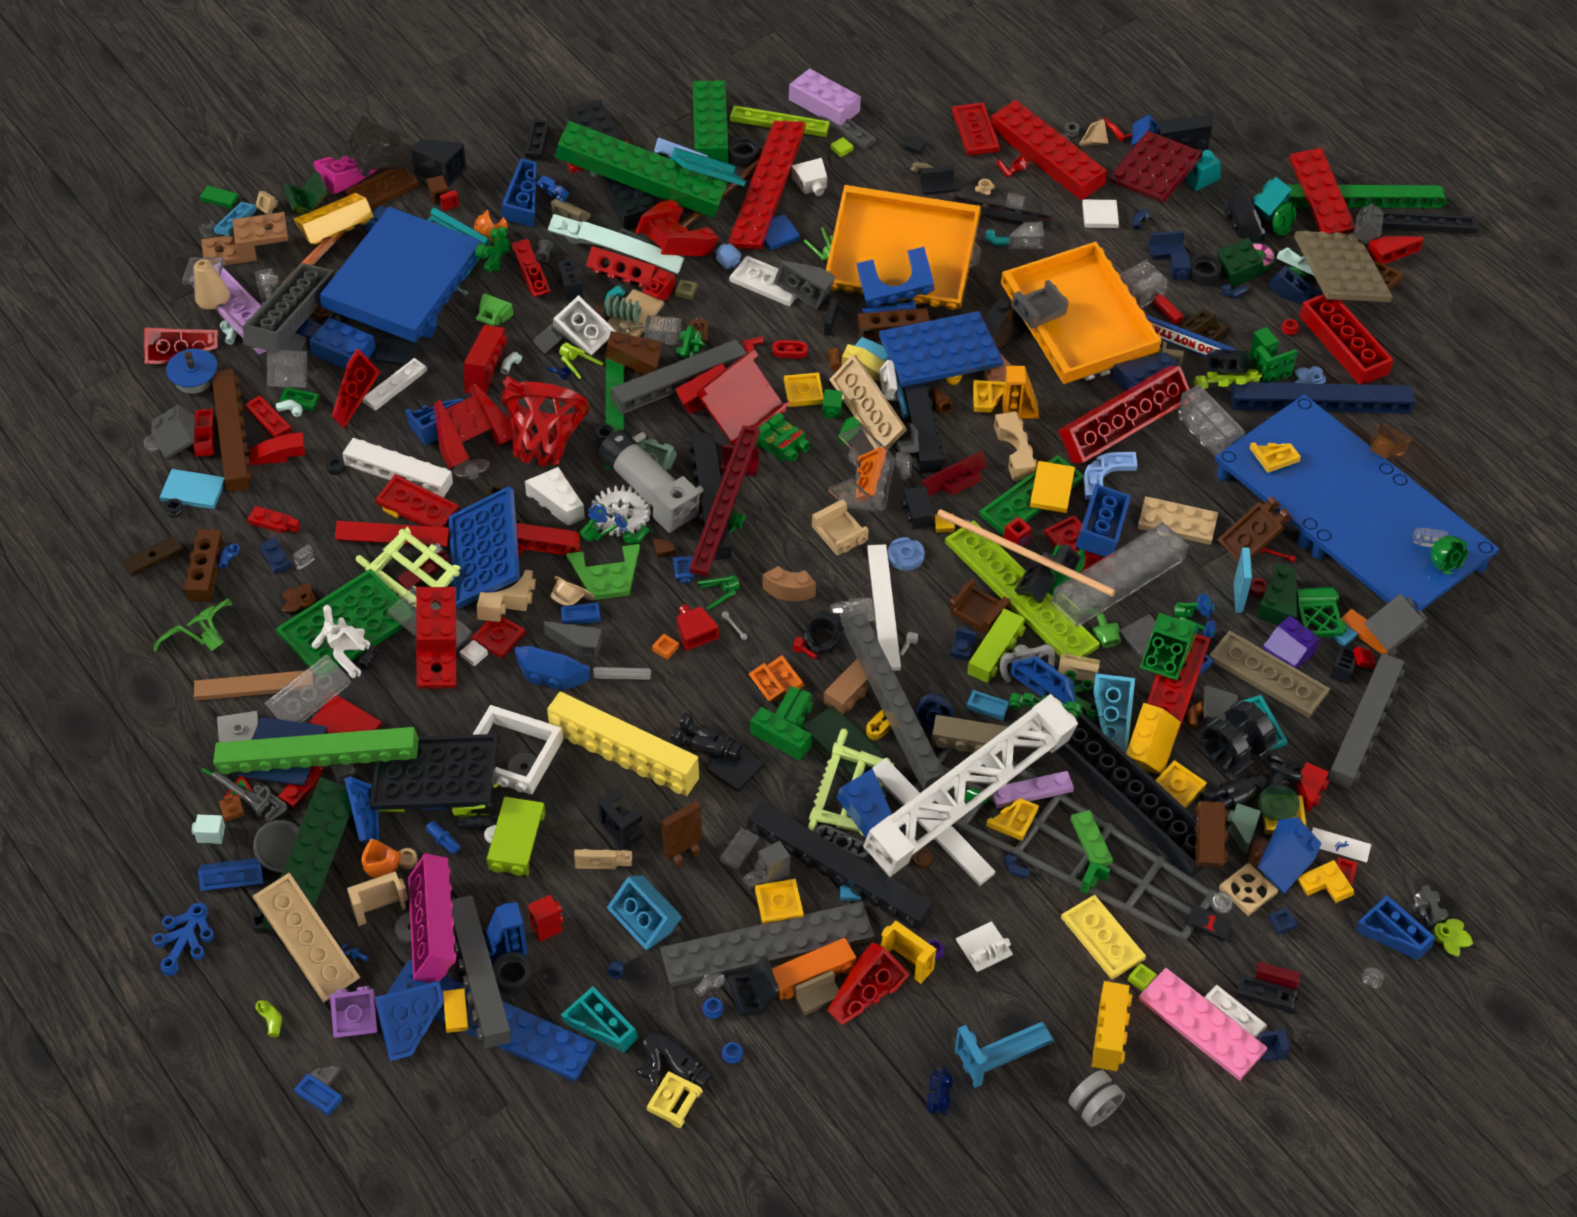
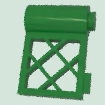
(1317, 600)

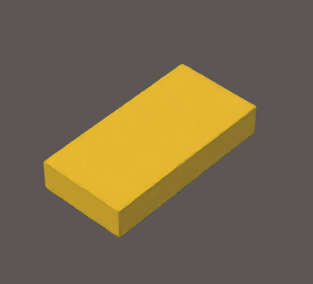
(455, 1010)

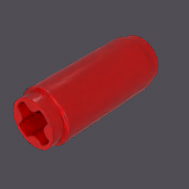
(1168, 309)

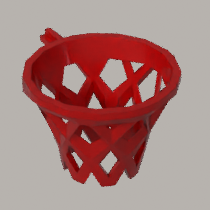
(523, 419)

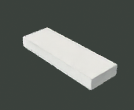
(1236, 1011)

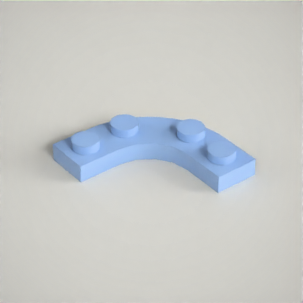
(1106, 464)

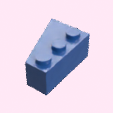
(424, 421)
(505, 932)

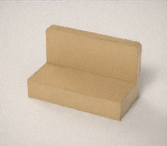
(1083, 667)

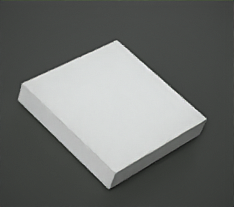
(1100, 214)

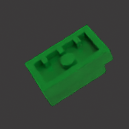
(1273, 367)

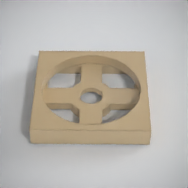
(1260, 880)

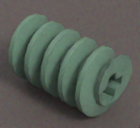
(622, 309)

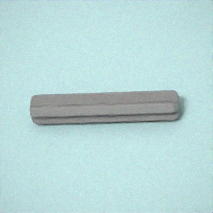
(621, 673)

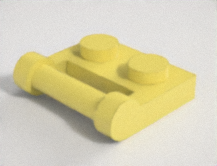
(668, 1095)

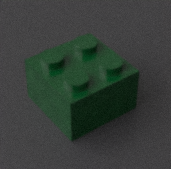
(1240, 262)

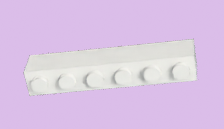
(387, 463)

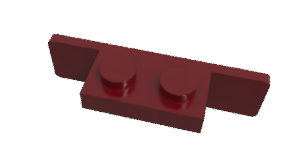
(957, 476)

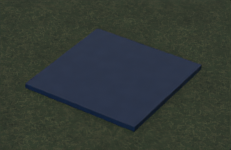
(282, 728)

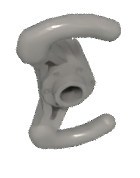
(1023, 652)

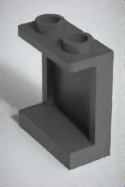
(1040, 305)
(1396, 623)

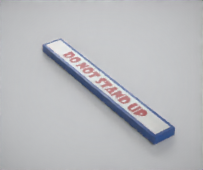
(1185, 338)

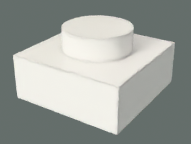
(473, 653)

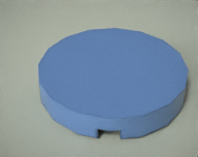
(905, 554)

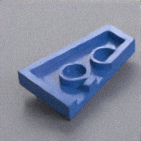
(365, 818)

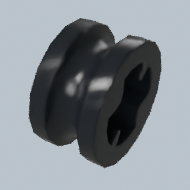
(174, 503)

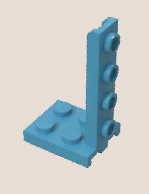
(981, 1060)

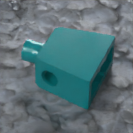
(1204, 172)

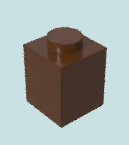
(436, 187)

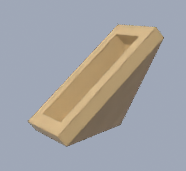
(1095, 134)

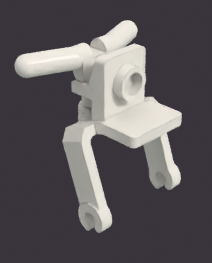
(341, 638)

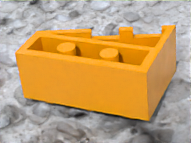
(1019, 394)

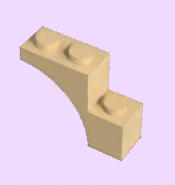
(517, 597)

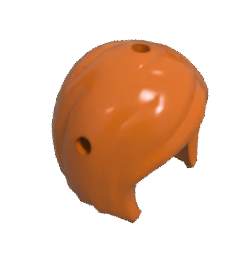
(484, 225)
(379, 859)

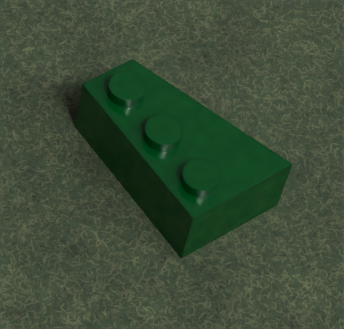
(1280, 596)

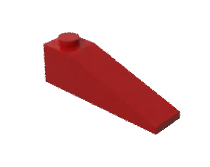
(164, 343)
(355, 384)

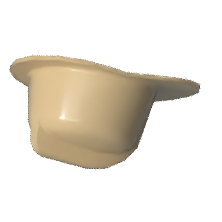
(568, 593)

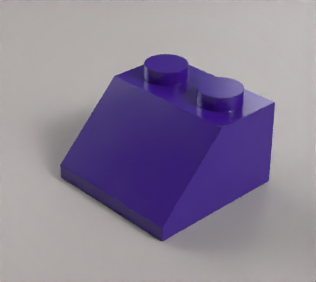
(1292, 642)

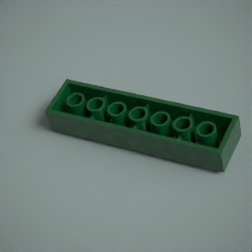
(317, 839)

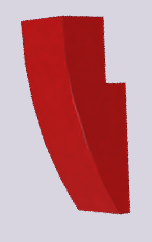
(204, 432)
(278, 449)

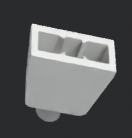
(810, 176)

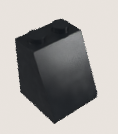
(439, 158)

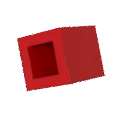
(1018, 532)

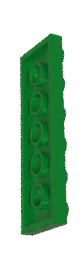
(1017, 501)

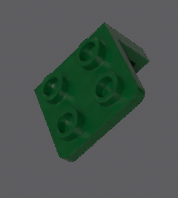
(309, 196)

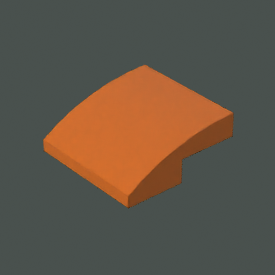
(775, 679)

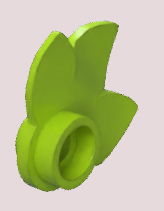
(1452, 936)

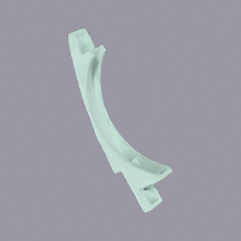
(588, 233)

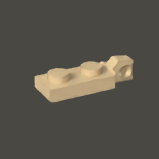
(602, 859)

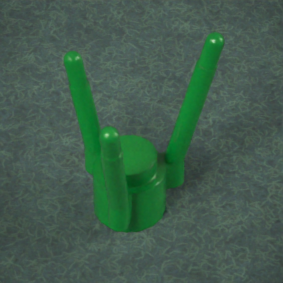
(727, 584)

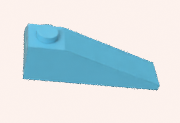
(1114, 706)

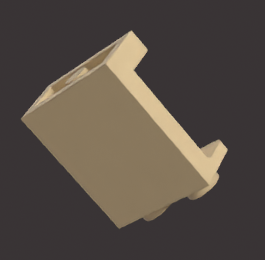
(839, 528)
(376, 894)

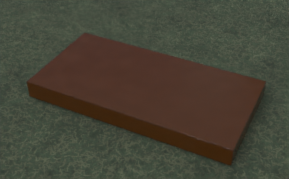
(384, 186)

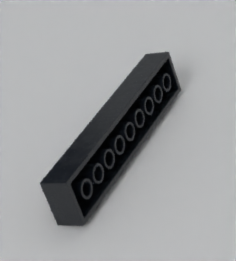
(626, 201)
(1133, 793)

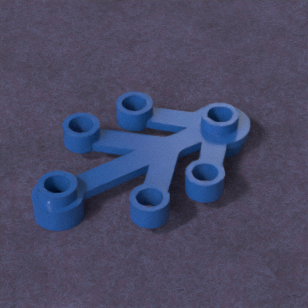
(183, 935)

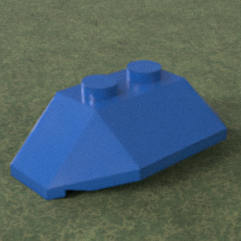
(551, 668)
(1043, 679)

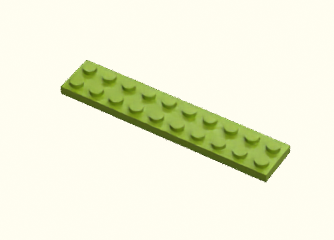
(1003, 575)

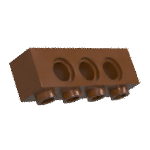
(871, 323)
(204, 565)

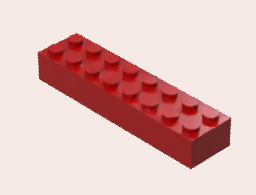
(1048, 150)
(1124, 414)

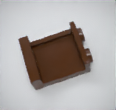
(977, 607)

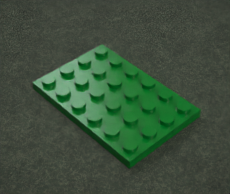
(361, 604)

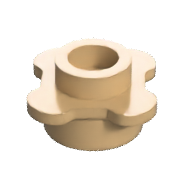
(984, 187)

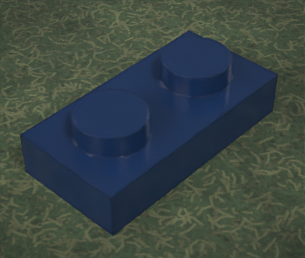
(275, 555)

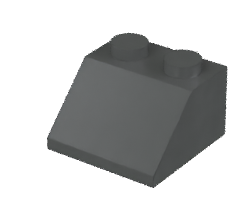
(173, 430)

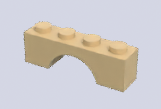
(1010, 429)

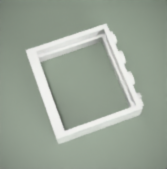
(529, 726)

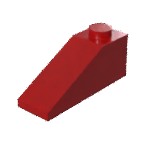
(1393, 247)

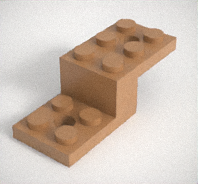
(247, 234)

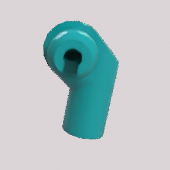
(617, 290)

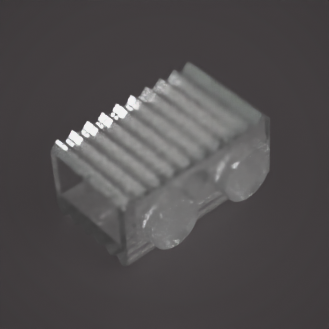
(663, 329)

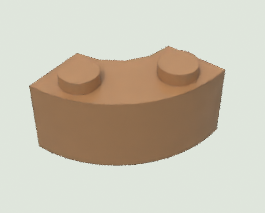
(789, 585)

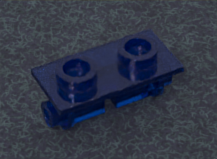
(940, 1082)

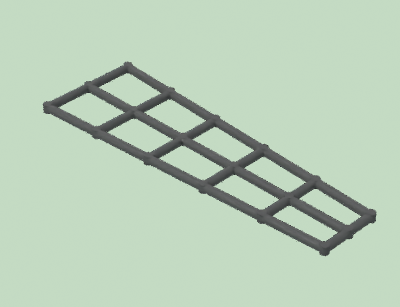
(1072, 880)

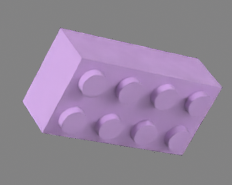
(824, 97)

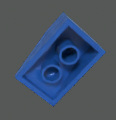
(1288, 853)

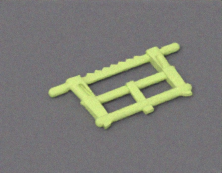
(391, 551)
(843, 752)

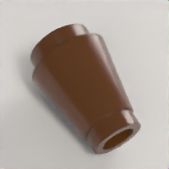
(942, 402)

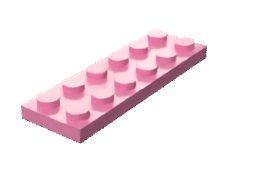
(1202, 1024)

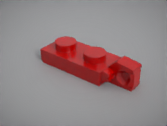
(273, 520)
(295, 794)

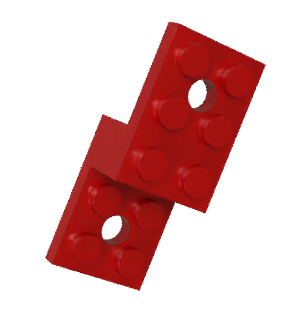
(436, 637)

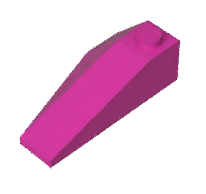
(339, 173)

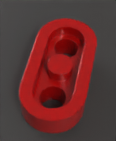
(790, 349)

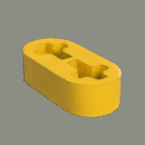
(877, 721)

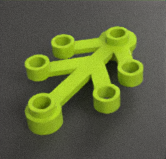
(1225, 379)

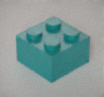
(1272, 196)

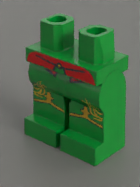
(782, 438)

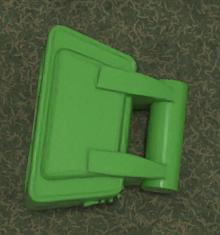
(495, 309)

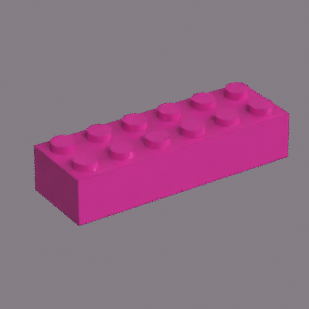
(431, 919)

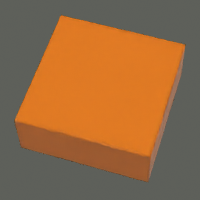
(665, 646)

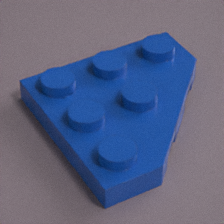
(407, 1016)

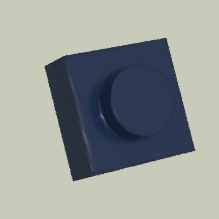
(1282, 921)

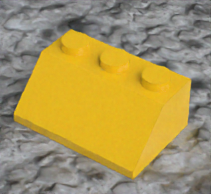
(1153, 739)

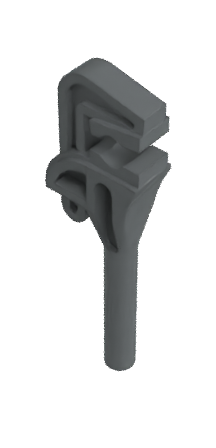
(258, 800)

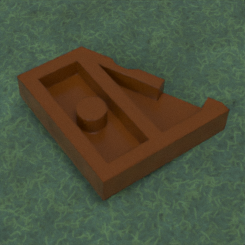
(1390, 276)

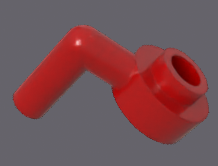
(1018, 164)
(748, 344)

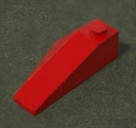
(870, 979)

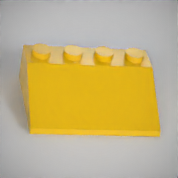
(334, 218)

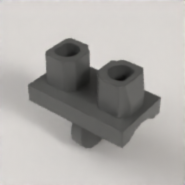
(1427, 906)

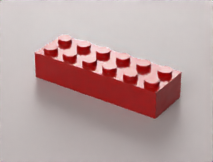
(1346, 339)

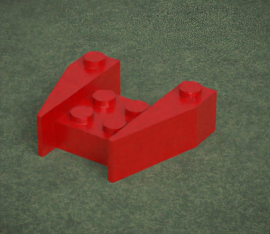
(663, 228)
(467, 421)

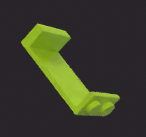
(515, 836)

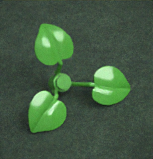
(209, 637)

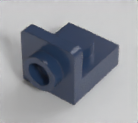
(963, 644)

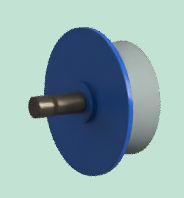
(192, 370)

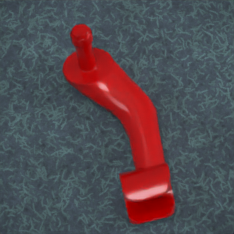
(1116, 130)

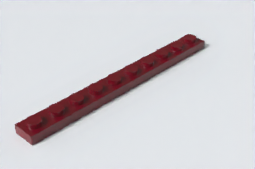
(724, 501)

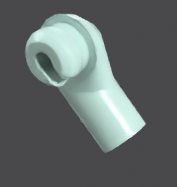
(291, 405)

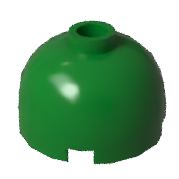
(1448, 553)

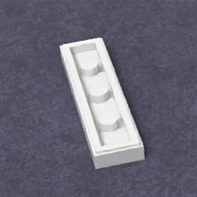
(394, 384)

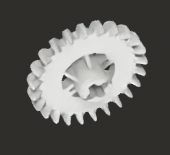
(620, 505)

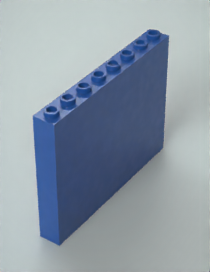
(401, 274)

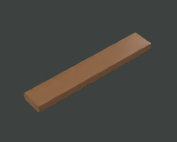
(242, 685)

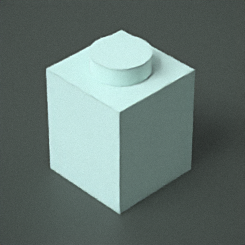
(208, 829)

